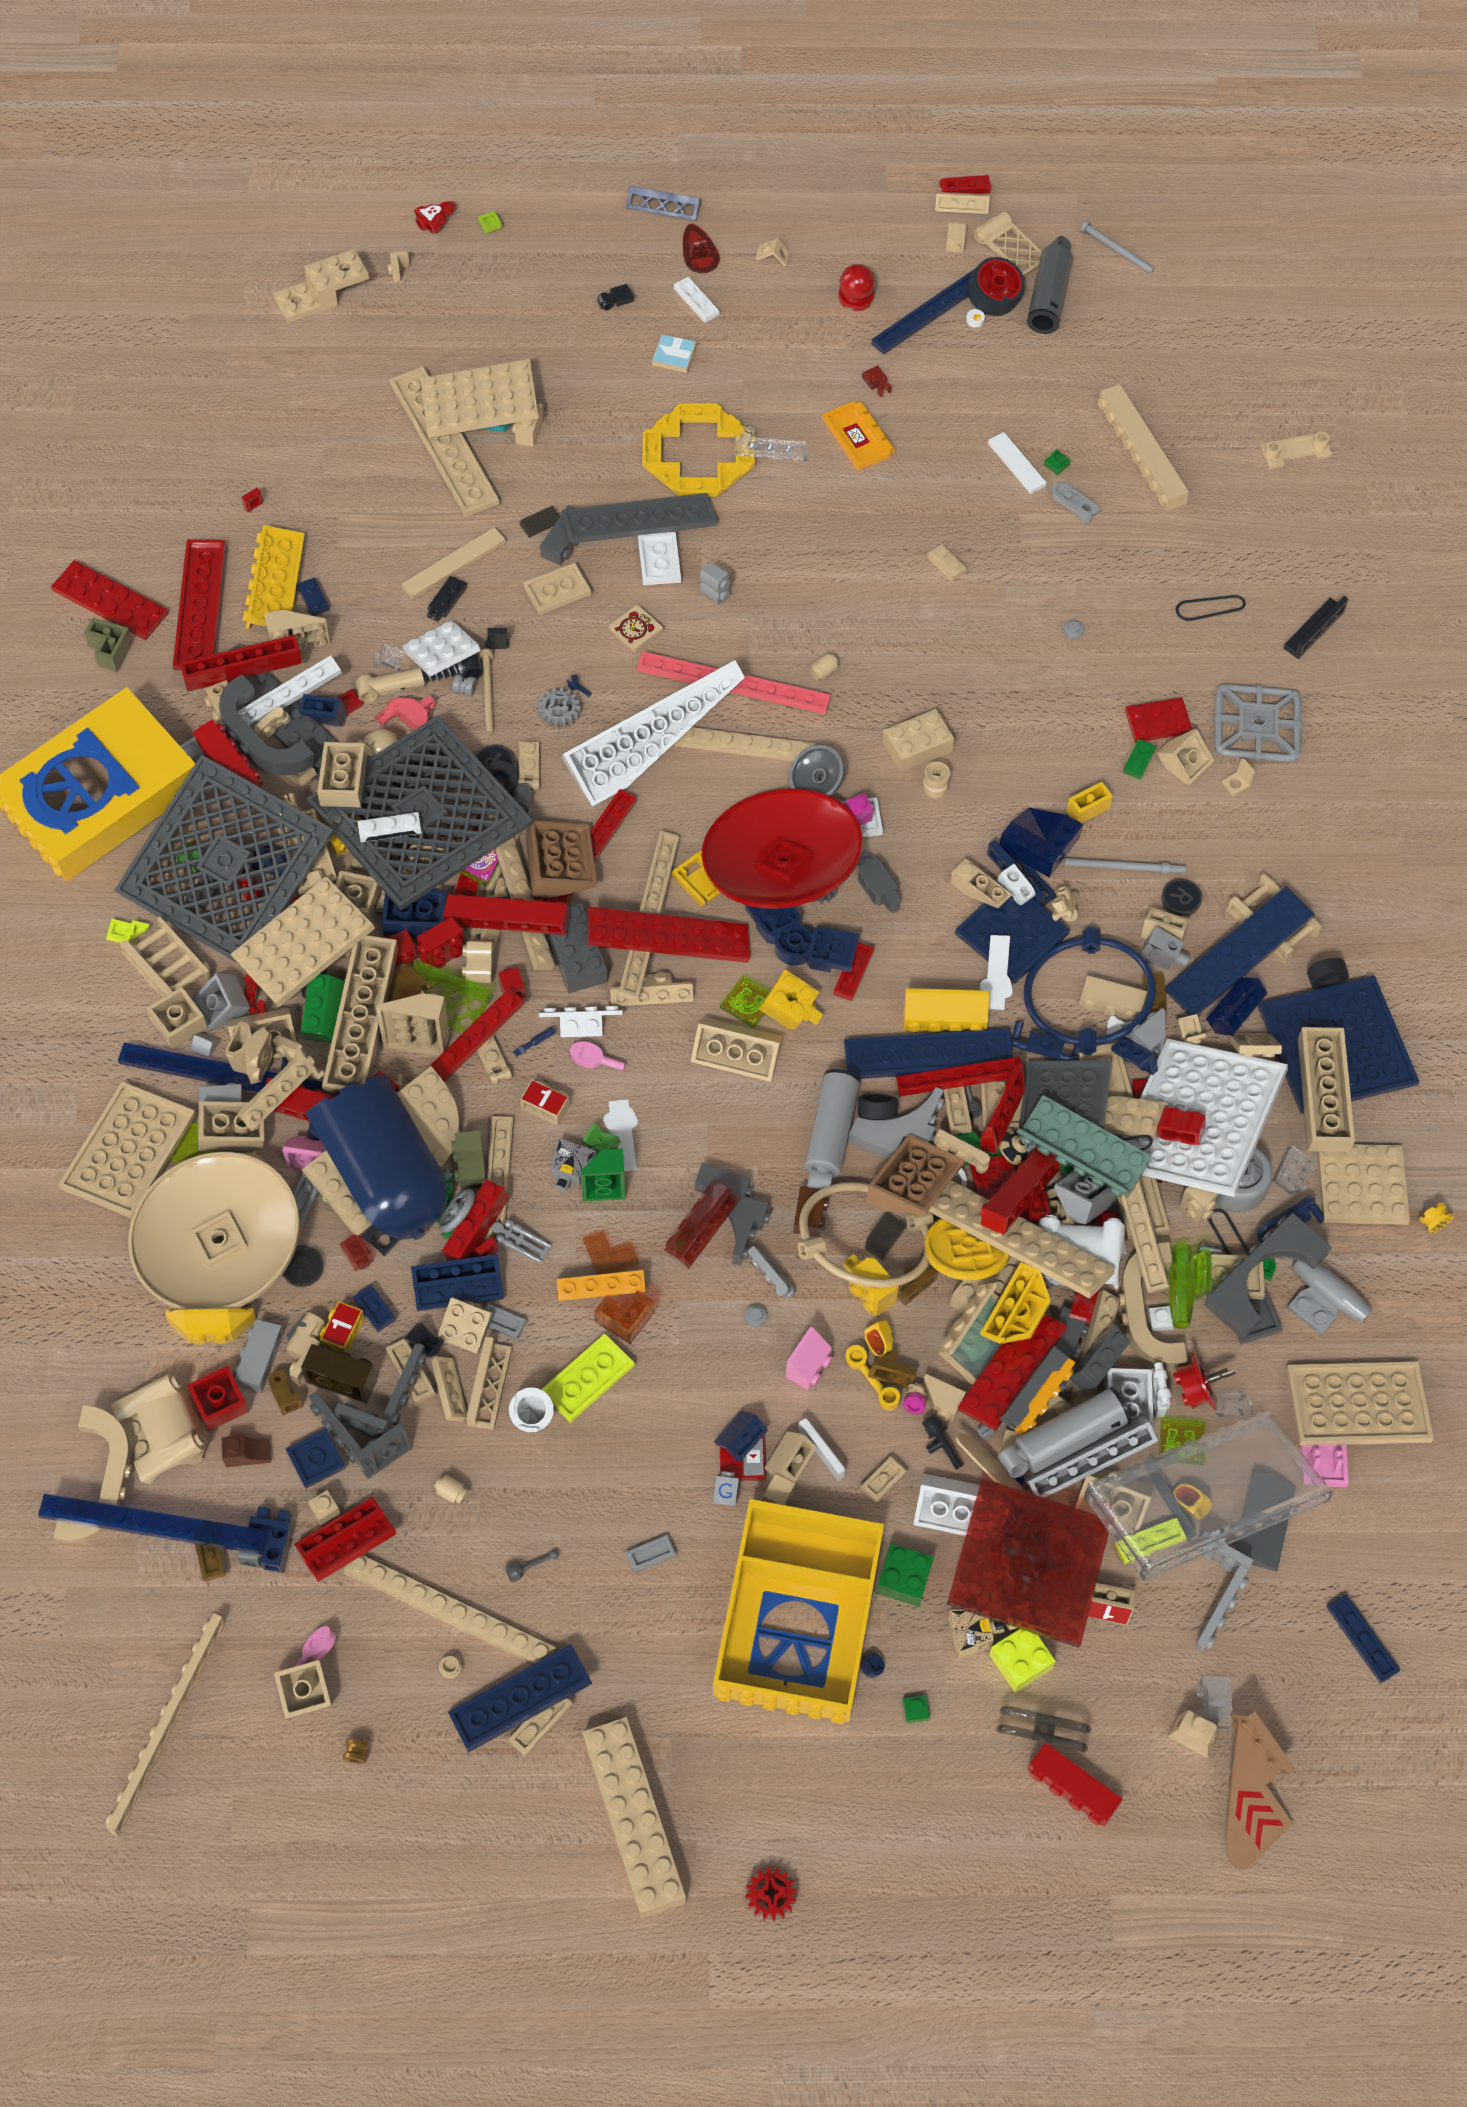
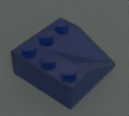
(1041, 839)

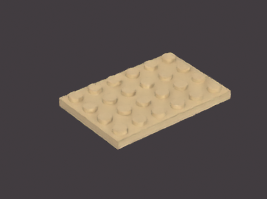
(479, 398)
(302, 941)
(127, 1149)
(1359, 1403)

